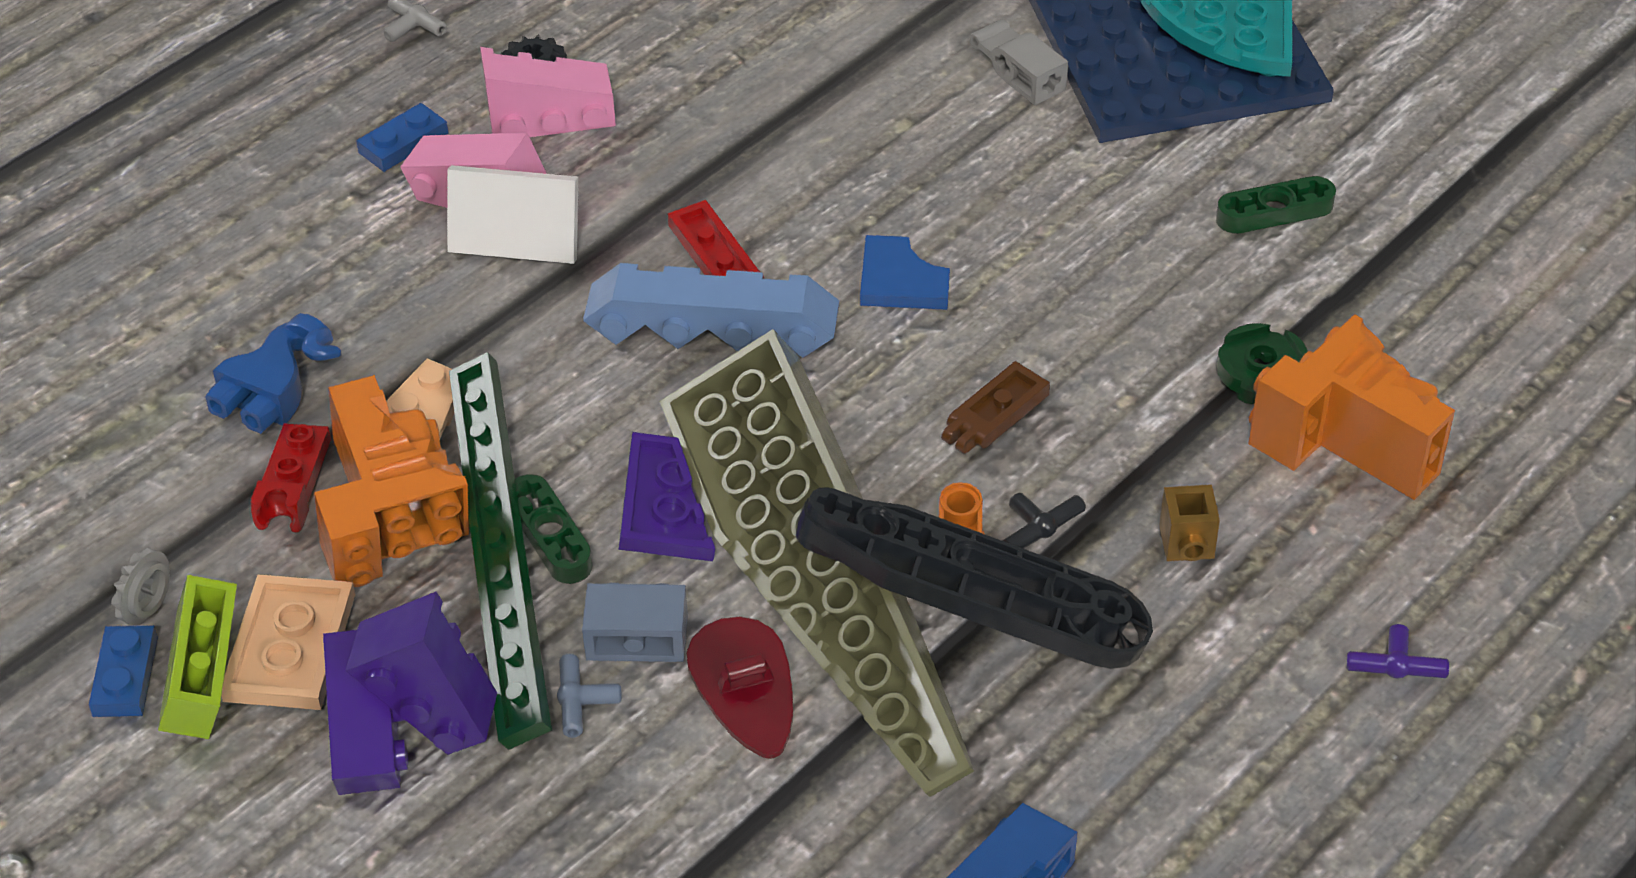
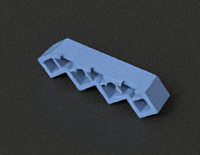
(733, 307)

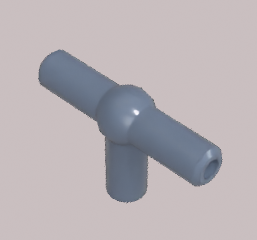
(573, 695)

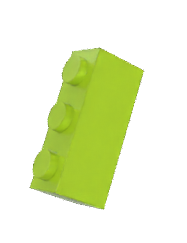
(197, 657)

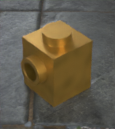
(1189, 523)

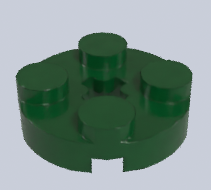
(1246, 343)

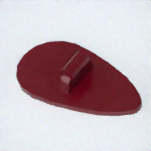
(744, 682)

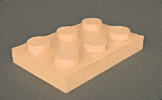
(281, 641)

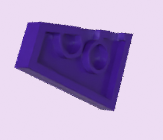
(660, 504)

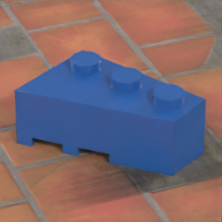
(1022, 847)

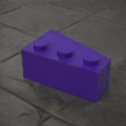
(424, 673)
(361, 727)

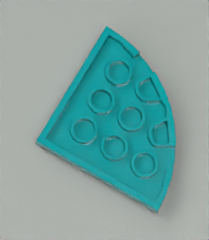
(1234, 32)

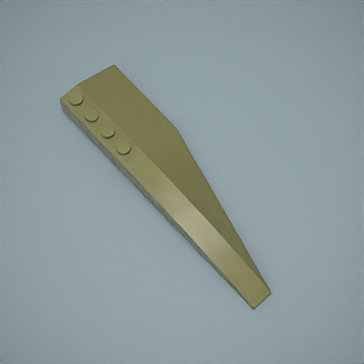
(754, 459)

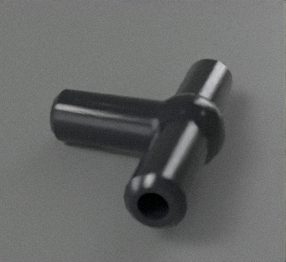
(1041, 523)

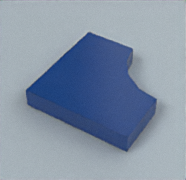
(899, 278)

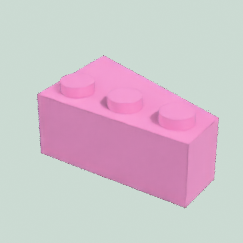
(546, 95)
(434, 154)

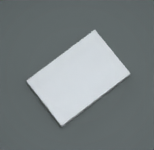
(512, 214)

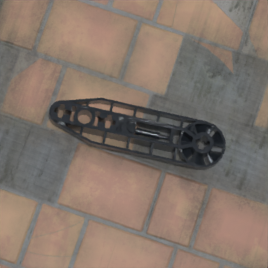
(976, 577)

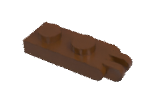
(995, 408)

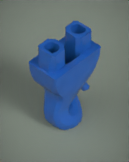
(268, 379)

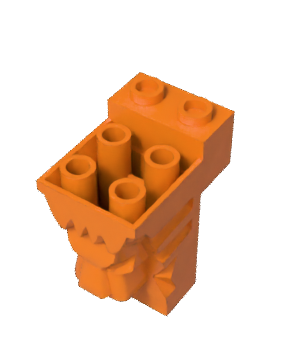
(1357, 407)
(397, 488)

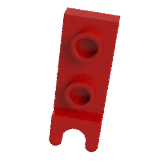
(290, 475)

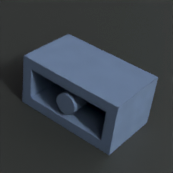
(635, 622)

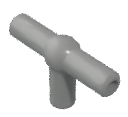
(412, 16)

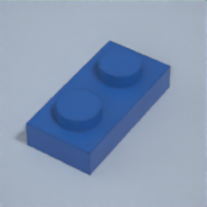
(398, 137)
(123, 671)

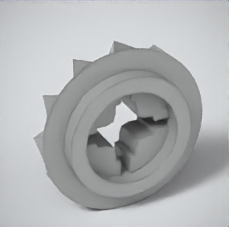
(141, 586)

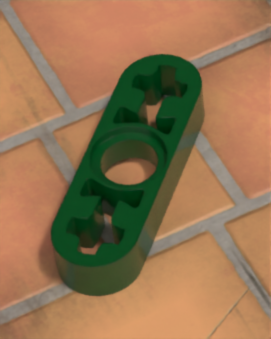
(1248, 211)
(550, 546)

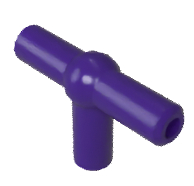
(1397, 662)

